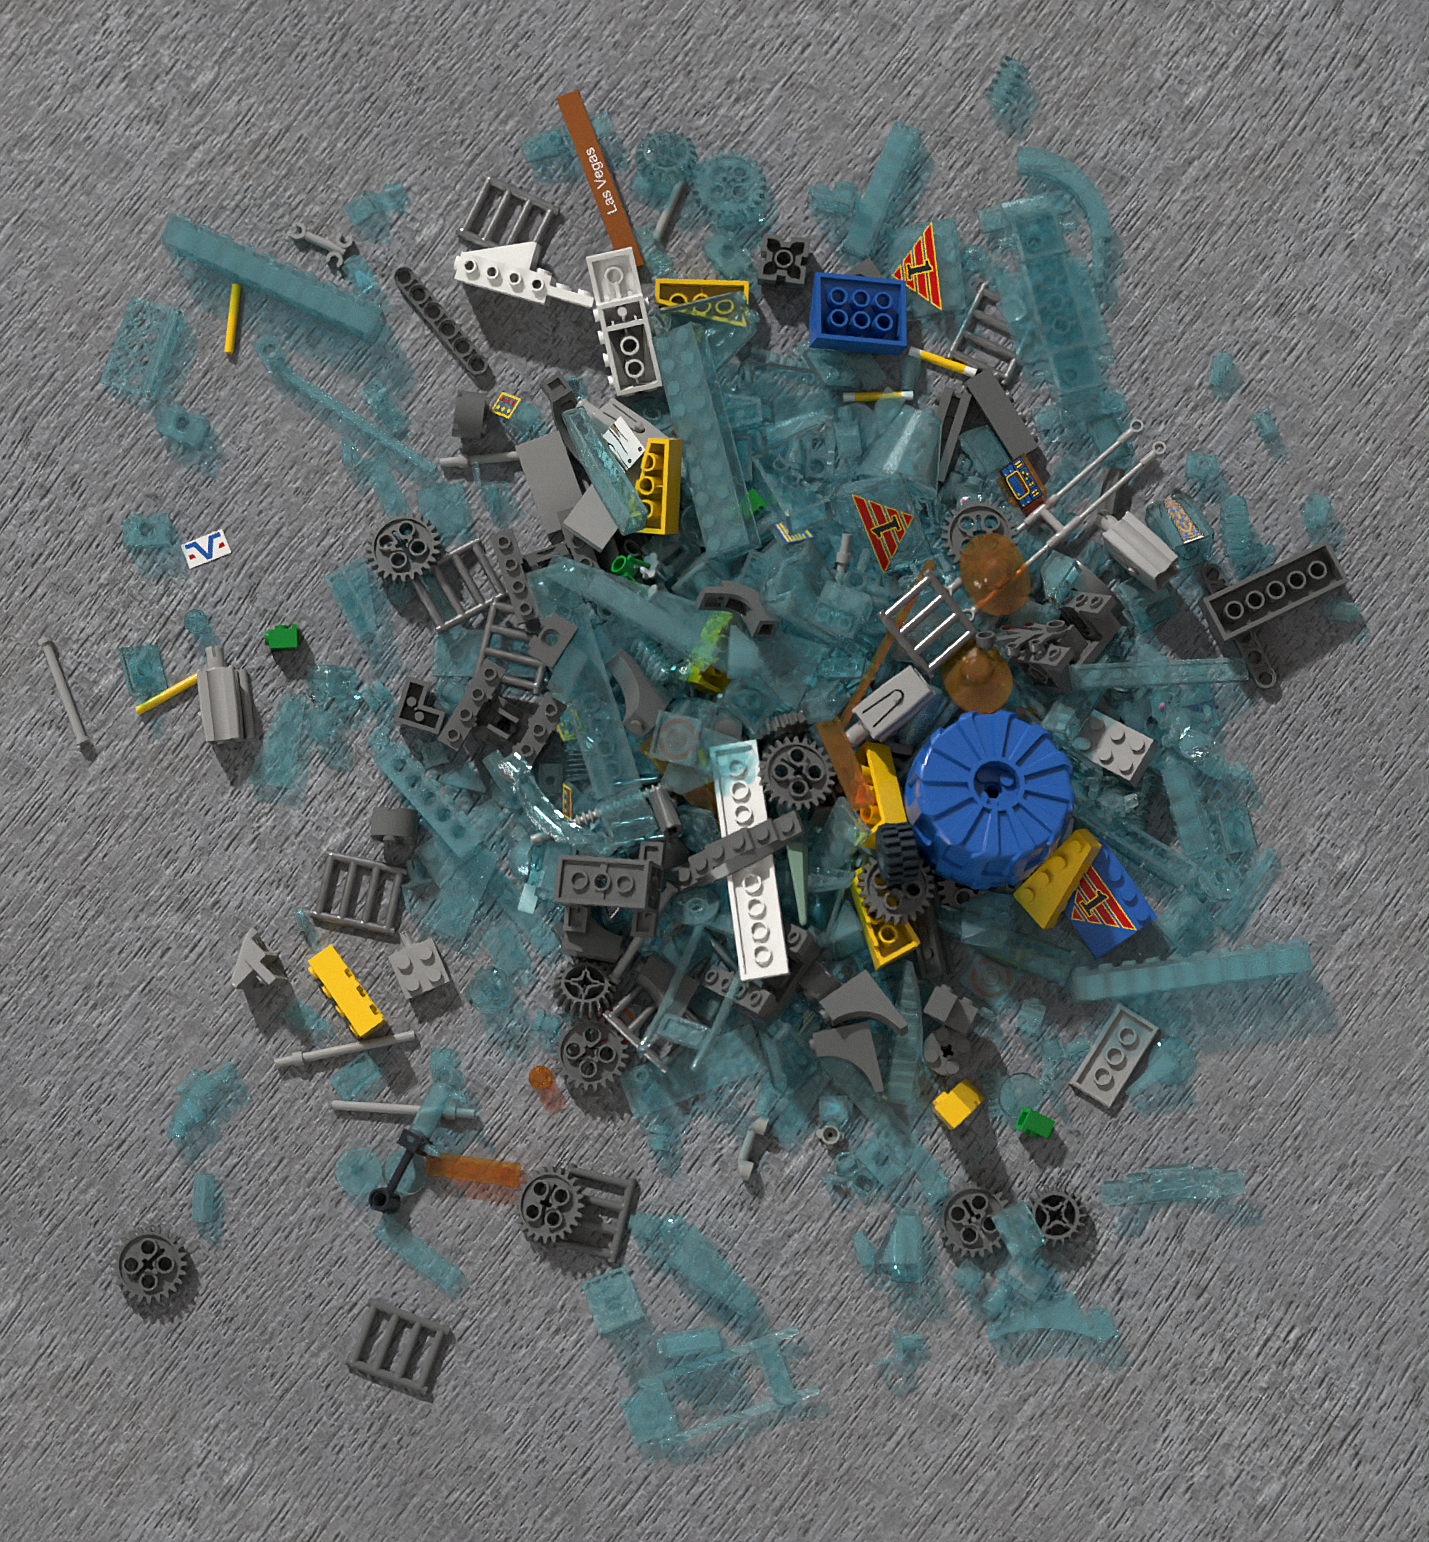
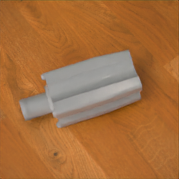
(608, 414)
(1138, 549)
(220, 699)
(890, 706)

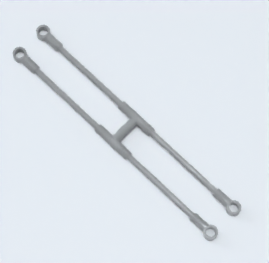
(1064, 531)

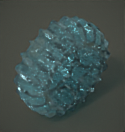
(665, 165)
(1234, 526)

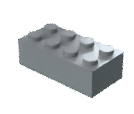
(1116, 748)

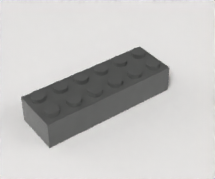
(1273, 592)

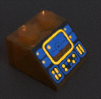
(1021, 484)

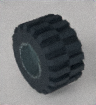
(897, 853)

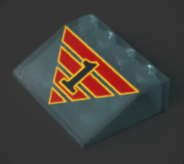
(931, 265)
(883, 520)

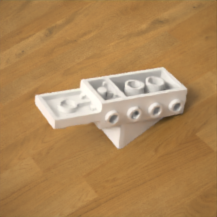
(513, 264)
(623, 322)

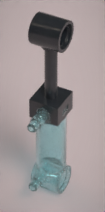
(418, 1136)

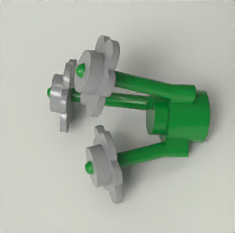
(625, 567)

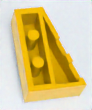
(957, 1104)

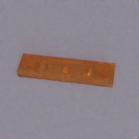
(845, 764)
(473, 1169)

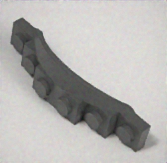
(561, 400)
(738, 851)

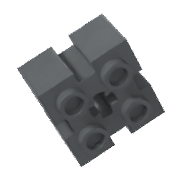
(774, 250)

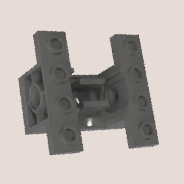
(515, 564)
(1088, 634)
(483, 710)
(630, 886)
(768, 995)

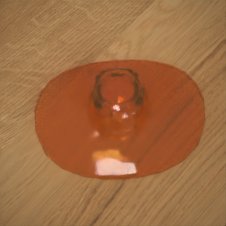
(994, 574)
(977, 678)

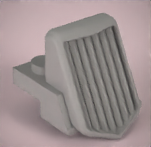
(255, 962)

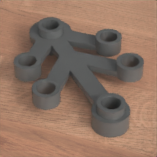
(1052, 630)

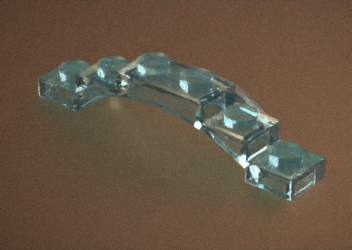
(546, 816)
(1172, 1184)

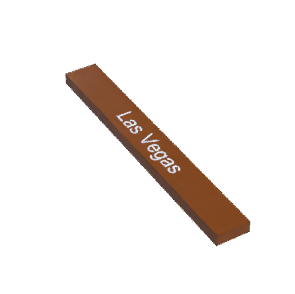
(598, 173)

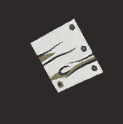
(623, 444)

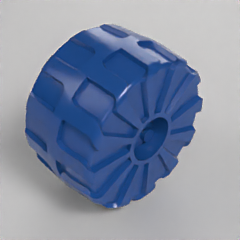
(980, 837)

